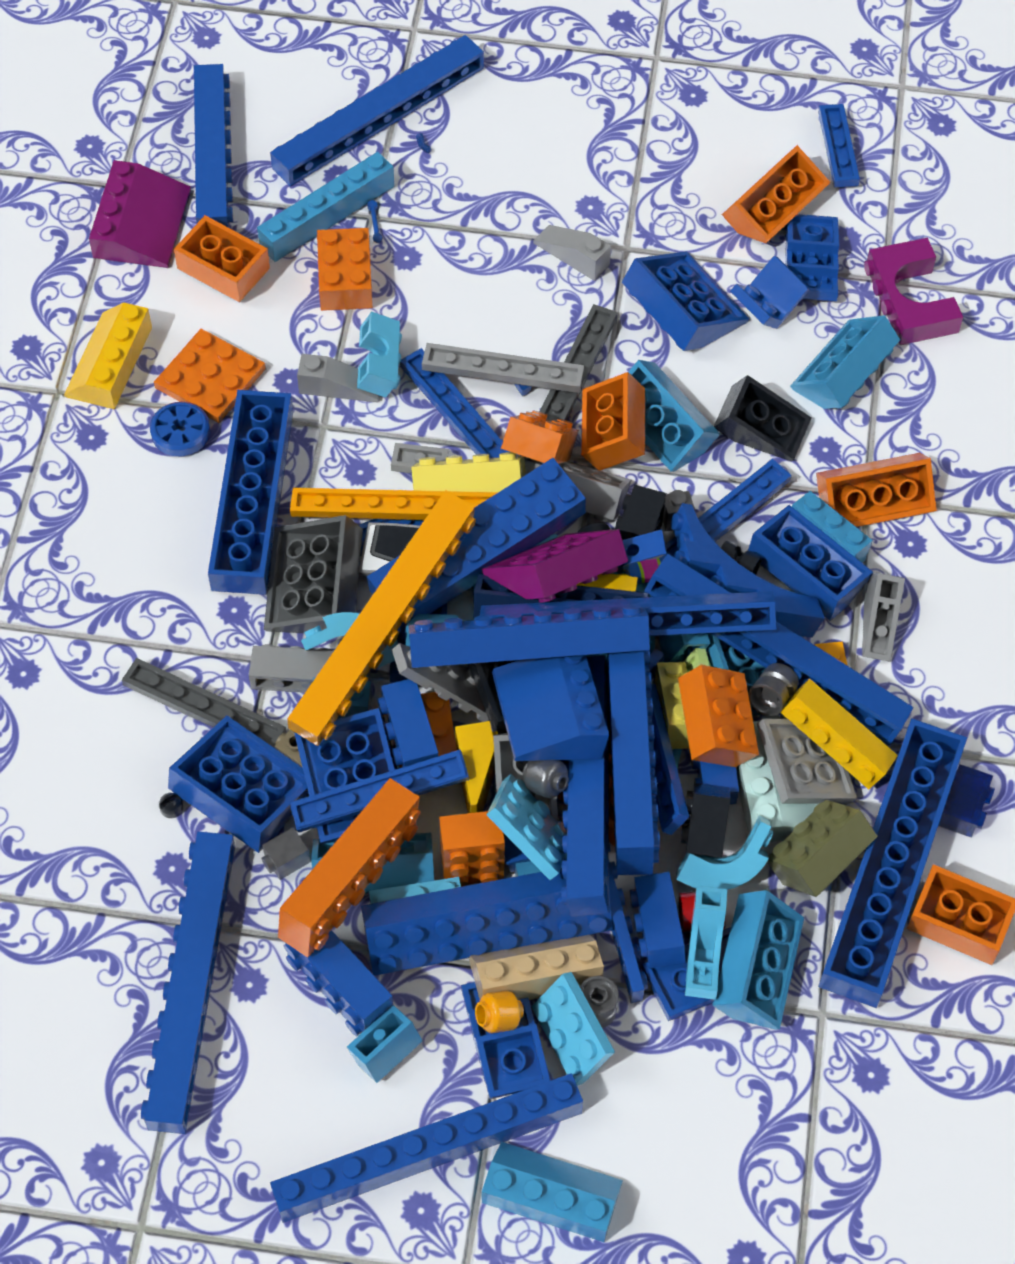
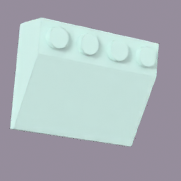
(761, 796)

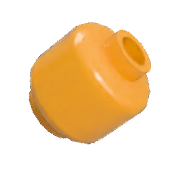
(499, 1011)

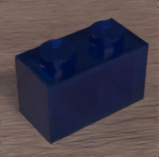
(966, 800)

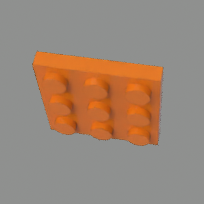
(209, 374)

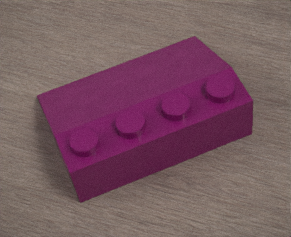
(138, 216)
(560, 564)

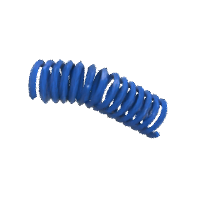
(425, 147)

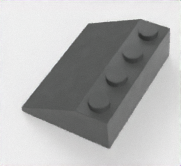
(312, 573)

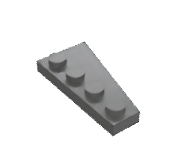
(446, 680)

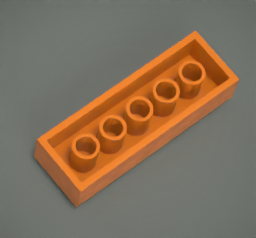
(349, 868)

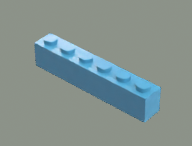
(326, 206)

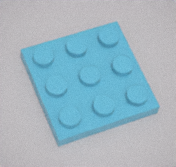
(529, 825)

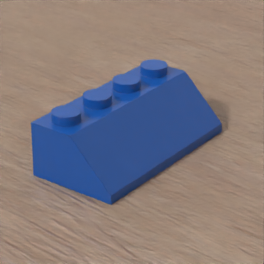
(809, 561)

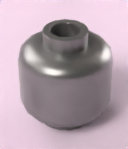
(546, 777)

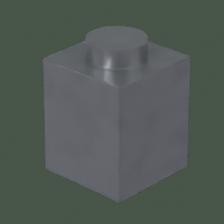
(285, 854)

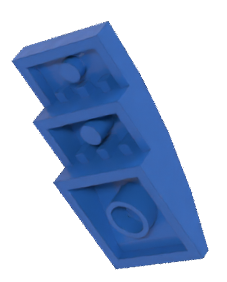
(813, 254)
(507, 1059)

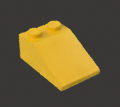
(478, 753)

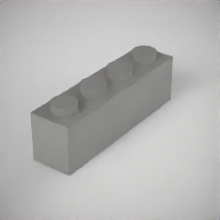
(285, 668)

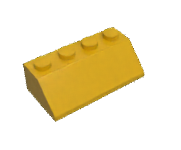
(110, 356)

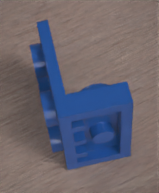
(772, 293)

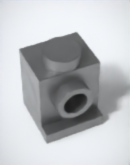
(672, 505)

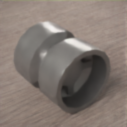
(773, 689)
(602, 998)

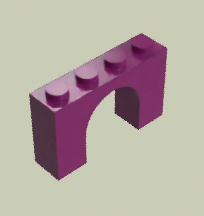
(910, 319)

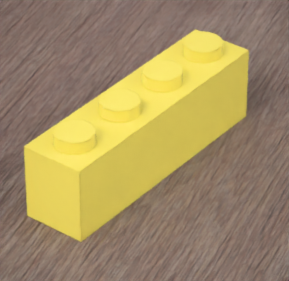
(468, 475)

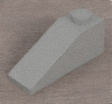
(577, 249)
(330, 378)
(881, 615)

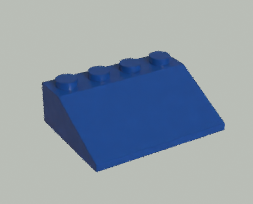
(683, 299)
(551, 709)
(351, 754)
(239, 782)

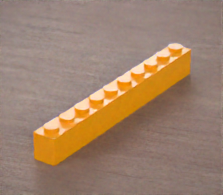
(381, 618)

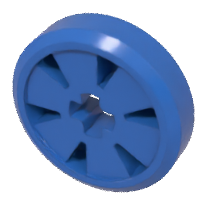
(179, 442)

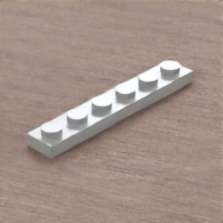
(503, 367)

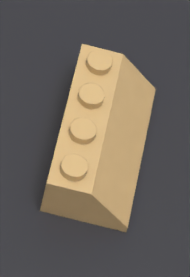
(534, 968)

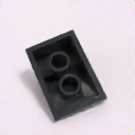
(762, 419)

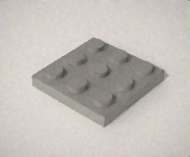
(801, 767)

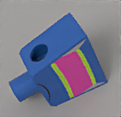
(643, 555)

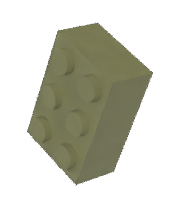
(821, 847)

